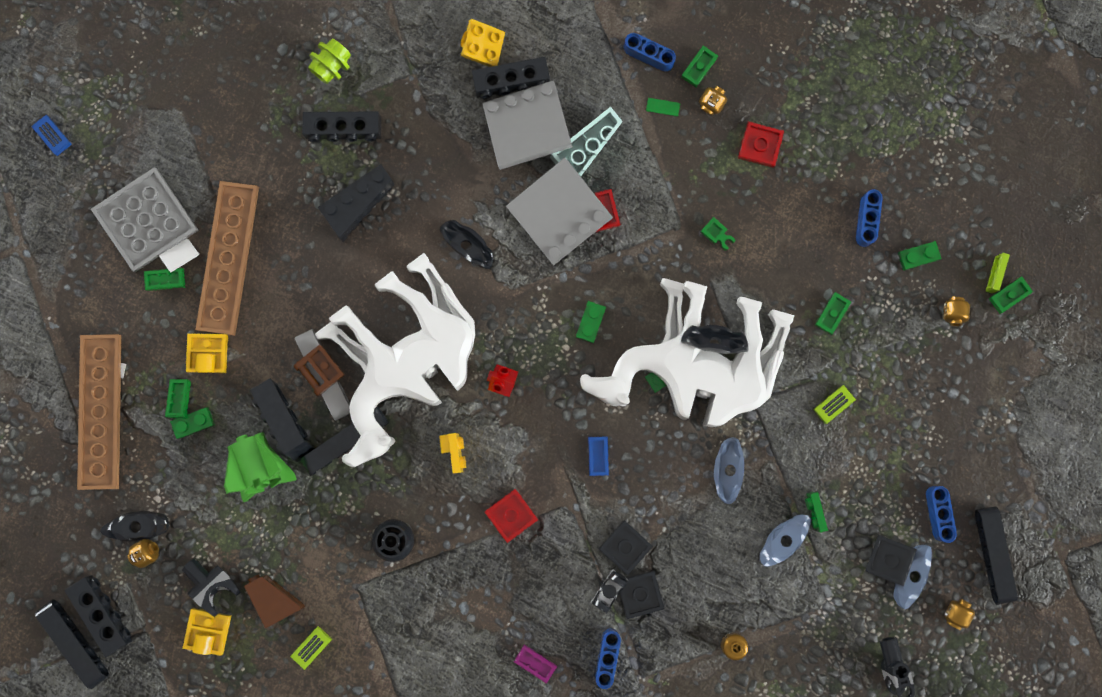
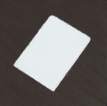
(179, 255)

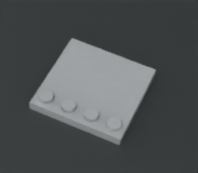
(527, 125)
(559, 211)
(144, 219)

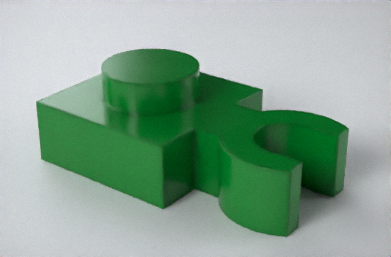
(715, 231)

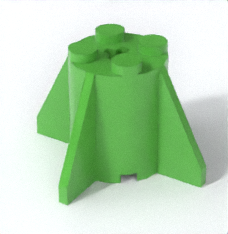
(254, 466)

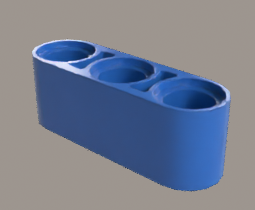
(646, 44)
(874, 211)
(947, 521)
(607, 668)

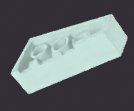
(589, 141)

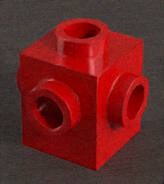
(502, 380)

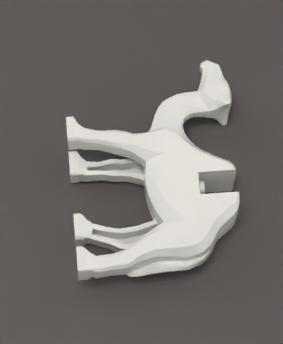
(402, 369)
(687, 371)

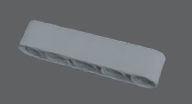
(334, 396)

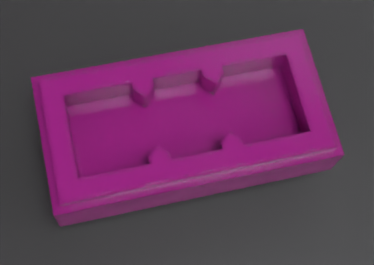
(535, 663)

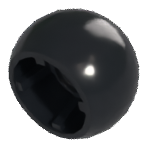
(401, 553)

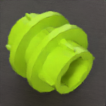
(329, 61)

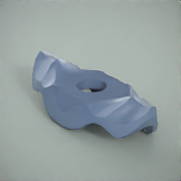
(729, 454)
(774, 551)
(907, 594)

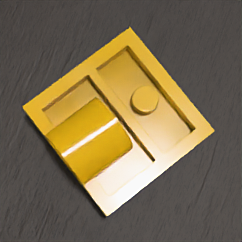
(482, 43)
(206, 353)
(453, 444)
(206, 633)

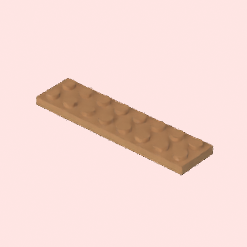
(227, 258)
(99, 412)

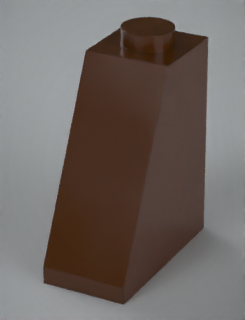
(271, 600)

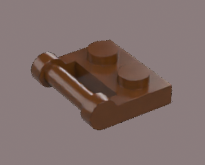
(324, 366)

